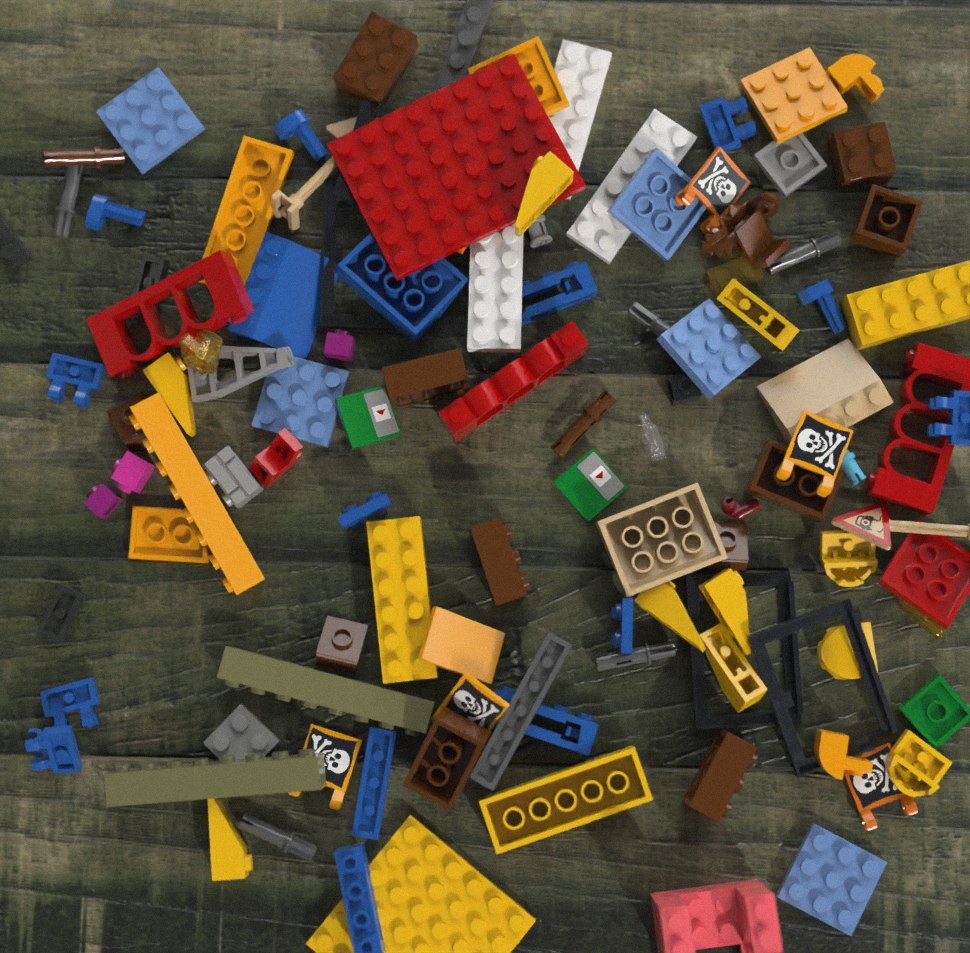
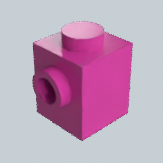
(131, 473)

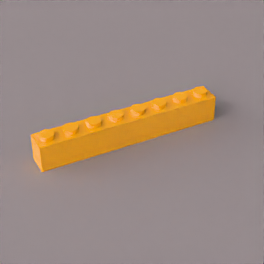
(196, 493)

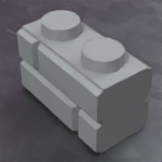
(232, 477)

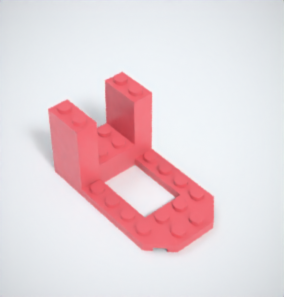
(717, 917)

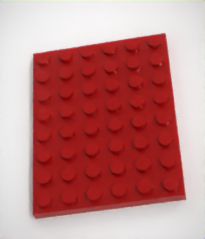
(449, 165)

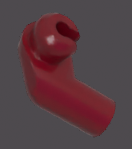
(738, 510)

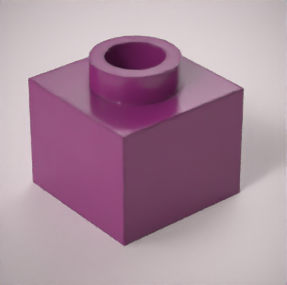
(339, 345)
(102, 500)

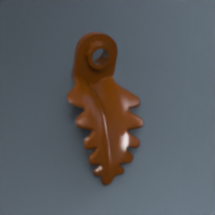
(724, 236)

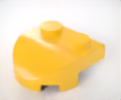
(846, 557)
(837, 655)
(915, 765)

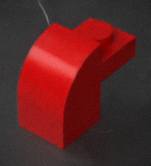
(277, 458)

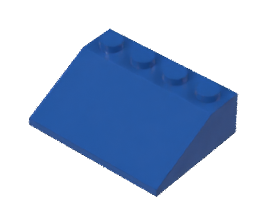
(285, 296)
(409, 303)

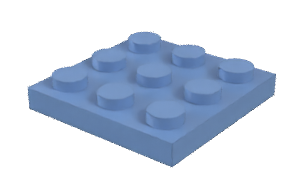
(150, 120)
(649, 206)
(708, 348)
(301, 401)
(831, 879)

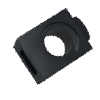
(682, 389)

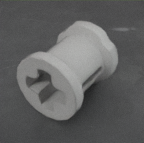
(538, 233)

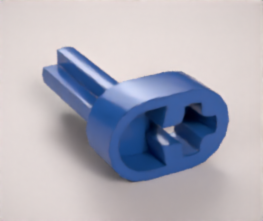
(297, 124)
(102, 207)
(822, 294)

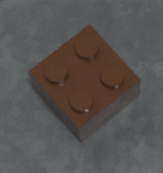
(861, 155)
(886, 221)

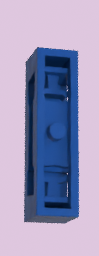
(550, 281)
(584, 735)
(359, 899)

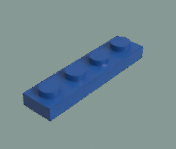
(374, 783)

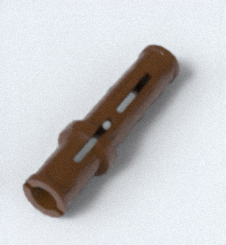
(83, 157)
(591, 415)

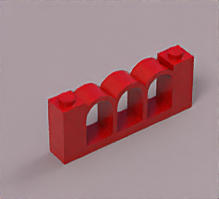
(114, 338)
(513, 381)
(901, 490)

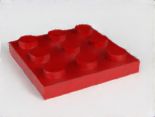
(929, 575)

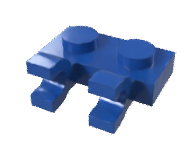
(720, 125)
(74, 372)
(959, 418)
(354, 515)
(623, 638)
(72, 697)
(54, 749)

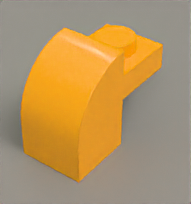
(856, 70)
(831, 752)

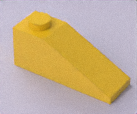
(546, 182)
(758, 314)
(172, 383)
(729, 604)
(667, 607)
(732, 669)
(227, 847)

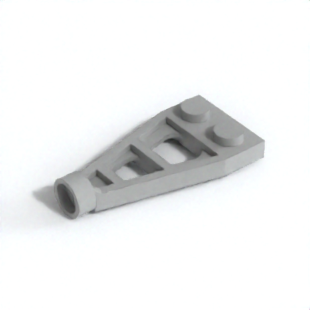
(208, 387)

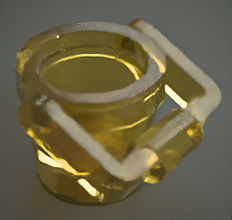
(202, 352)

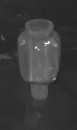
(652, 439)

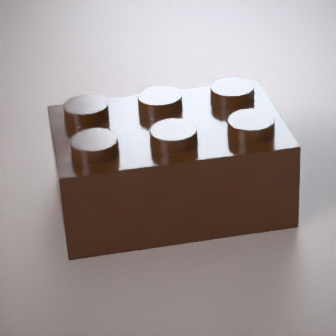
(376, 60)
(426, 378)
(796, 492)
(500, 561)
(446, 758)
(720, 775)

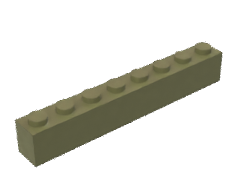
(325, 689)
(215, 779)

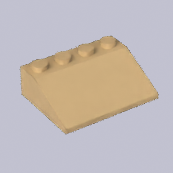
(829, 385)
(661, 539)

